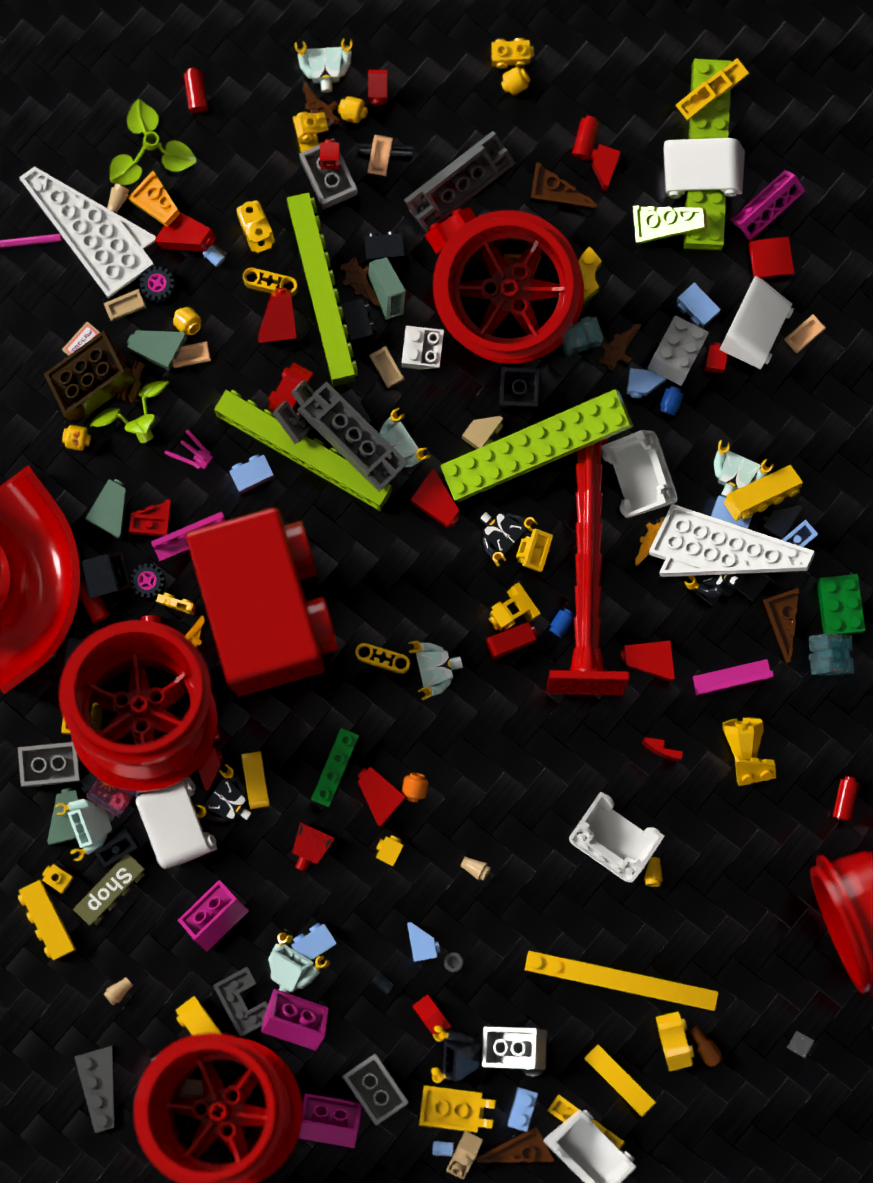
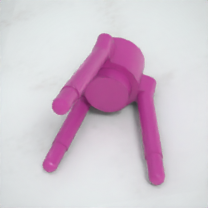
(201, 458)

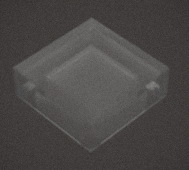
(800, 1044)

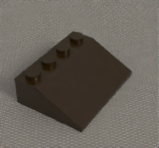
(89, 377)

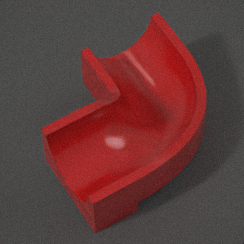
(35, 577)

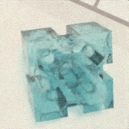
(582, 336)
(831, 654)

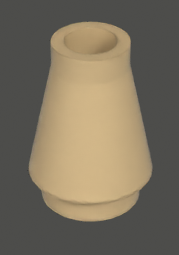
(117, 197)
(476, 868)
(117, 991)

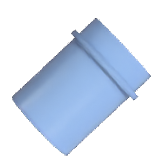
(214, 256)
(442, 1148)

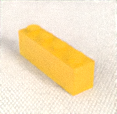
(763, 493)
(46, 919)

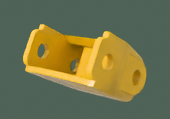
(255, 226)

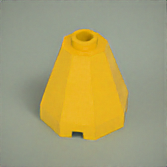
(744, 736)

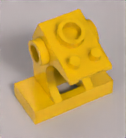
(307, 127)
(534, 550)
(501, 615)

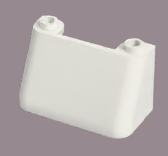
(703, 166)
(757, 324)
(640, 473)
(174, 824)
(614, 839)
(589, 1151)

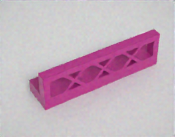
(766, 201)
(177, 543)
(732, 677)

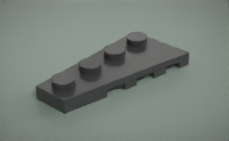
(98, 1086)

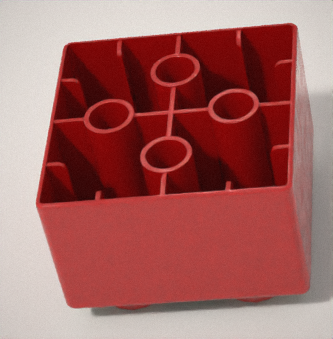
(257, 602)

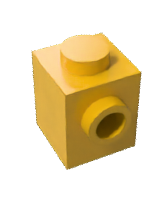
(389, 849)
(57, 878)

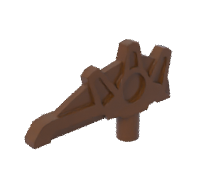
(316, 105)
(357, 279)
(616, 349)

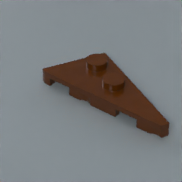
(550, 188)
(782, 615)
(523, 1148)

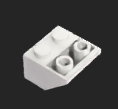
(422, 348)

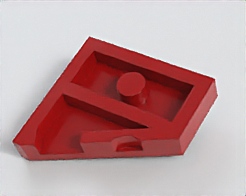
(151, 521)

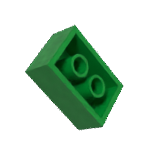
(841, 605)

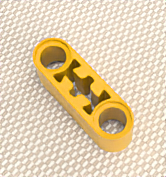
(266, 278)
(379, 651)
(255, 780)

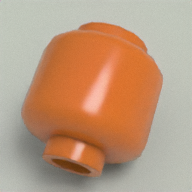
(415, 787)

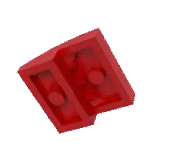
(771, 257)
(657, 747)

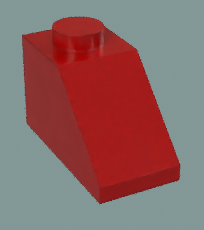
(377, 86)
(330, 155)
(604, 164)
(210, 768)
(430, 1014)

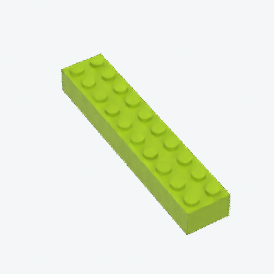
(708, 124)
(321, 289)
(536, 445)
(307, 452)

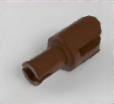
(131, 392)
(706, 1048)

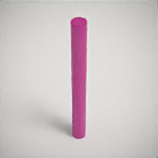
(30, 240)

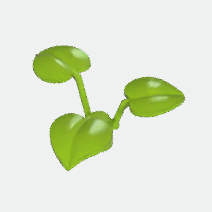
(144, 119)
(140, 426)

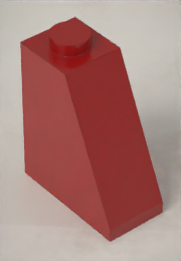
(185, 234)
(278, 318)
(436, 501)
(511, 640)
(650, 659)
(379, 794)

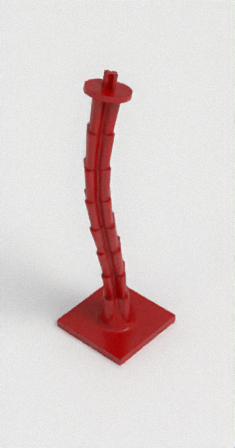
(587, 668)

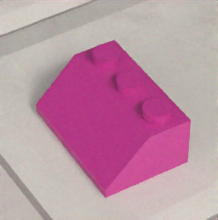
(213, 915)
(295, 1020)
(330, 1120)

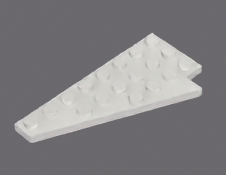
(99, 237)
(710, 546)

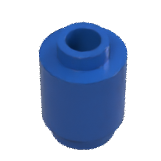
(671, 400)
(562, 623)

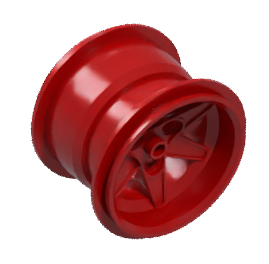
(480, 235)
(148, 763)
(846, 904)
(158, 1102)

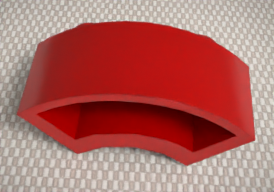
(441, 232)
(291, 378)

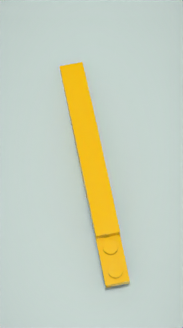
(621, 980)

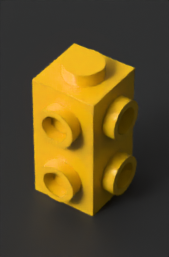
(511, 53)

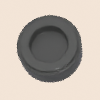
(453, 962)

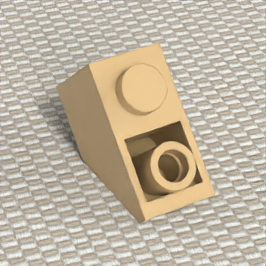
(481, 430)
(464, 1155)

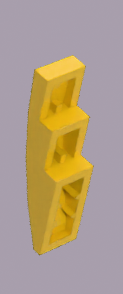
(712, 89)
(620, 1080)
(564, 1110)

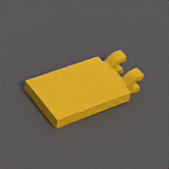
(454, 1109)

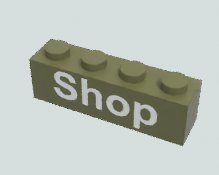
(109, 889)

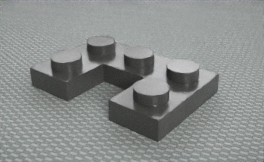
(295, 424)
(229, 994)

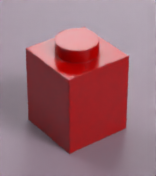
(715, 359)

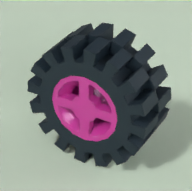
(151, 281)
(144, 575)

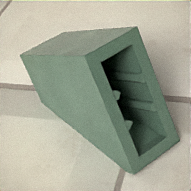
(387, 287)
(157, 346)
(109, 509)
(61, 827)

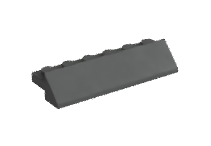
(459, 181)
(352, 436)

